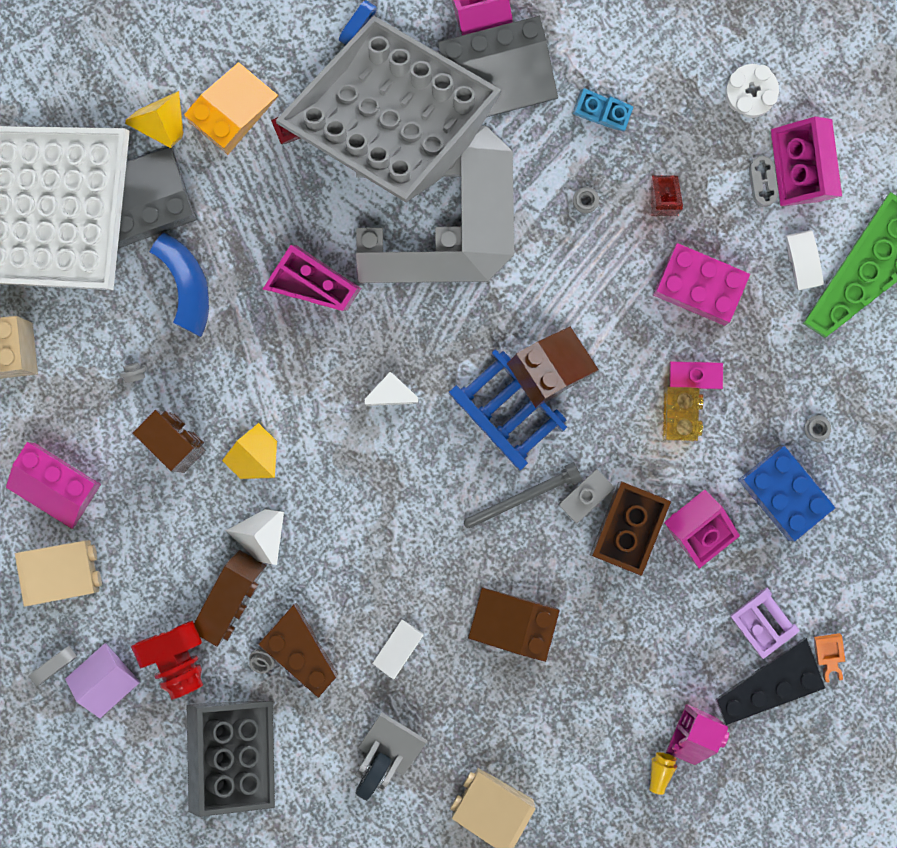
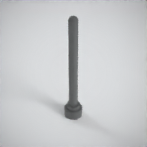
(568, 475)

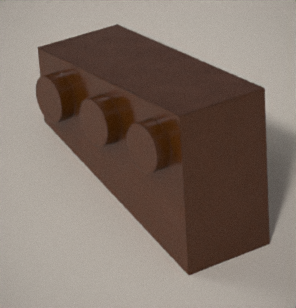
(228, 598)
(299, 651)

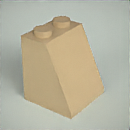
(17, 348)
(57, 572)
(492, 810)

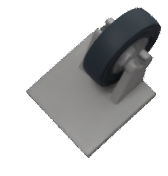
(392, 746)

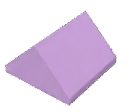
(101, 681)

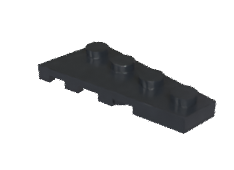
(777, 683)

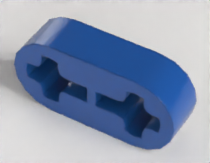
(357, 21)

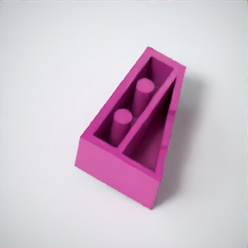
(311, 280)
(697, 736)

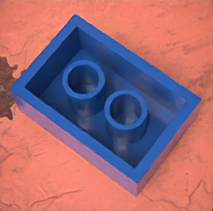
(786, 493)

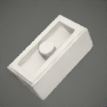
(398, 649)

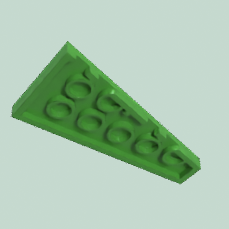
(862, 275)

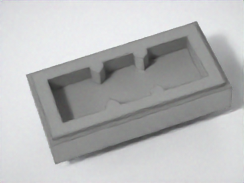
(586, 496)

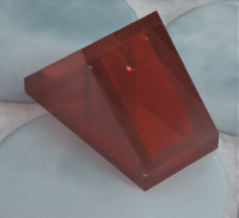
(665, 195)

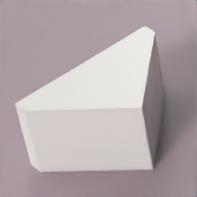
(391, 392)

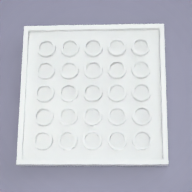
(61, 205)

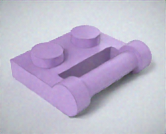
(757, 628)

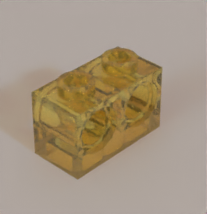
(674, 413)

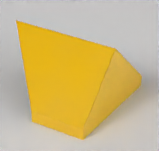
(160, 120)
(253, 455)

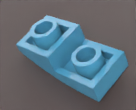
(602, 110)

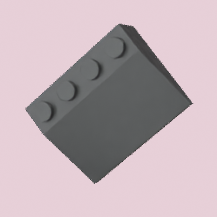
(510, 58)
(153, 198)
(230, 757)

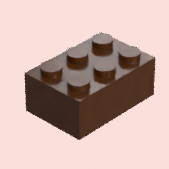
(169, 441)
(630, 528)

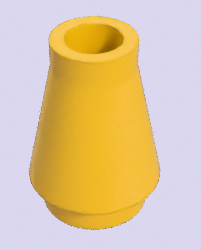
(662, 770)

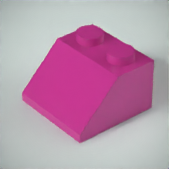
(481, 14)
(702, 528)

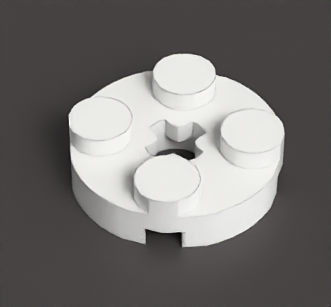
(758, 76)

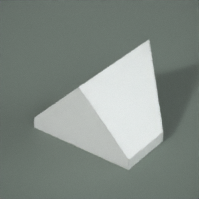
(260, 535)

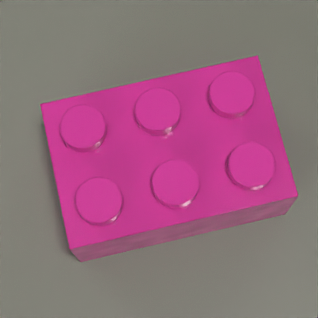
(701, 284)

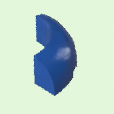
(190, 282)

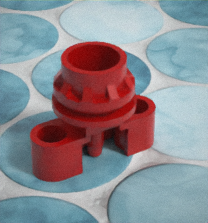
(172, 658)

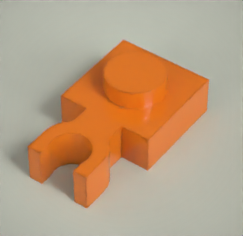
(829, 653)

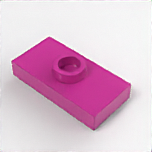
(696, 375)

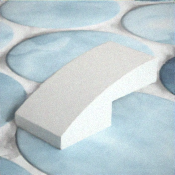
(805, 260)

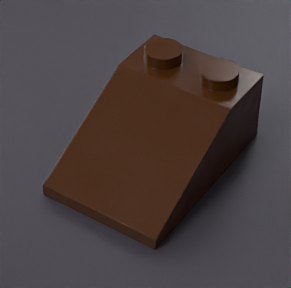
(552, 366)
(514, 624)

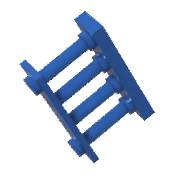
(483, 414)

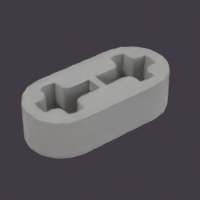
(769, 180)
(52, 666)

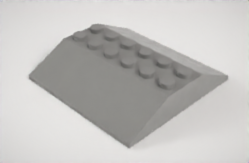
(391, 110)

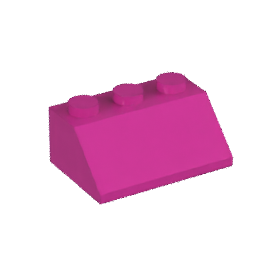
(806, 161)
(51, 484)

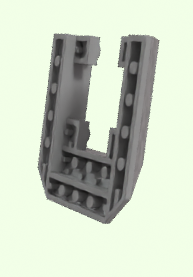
(463, 252)

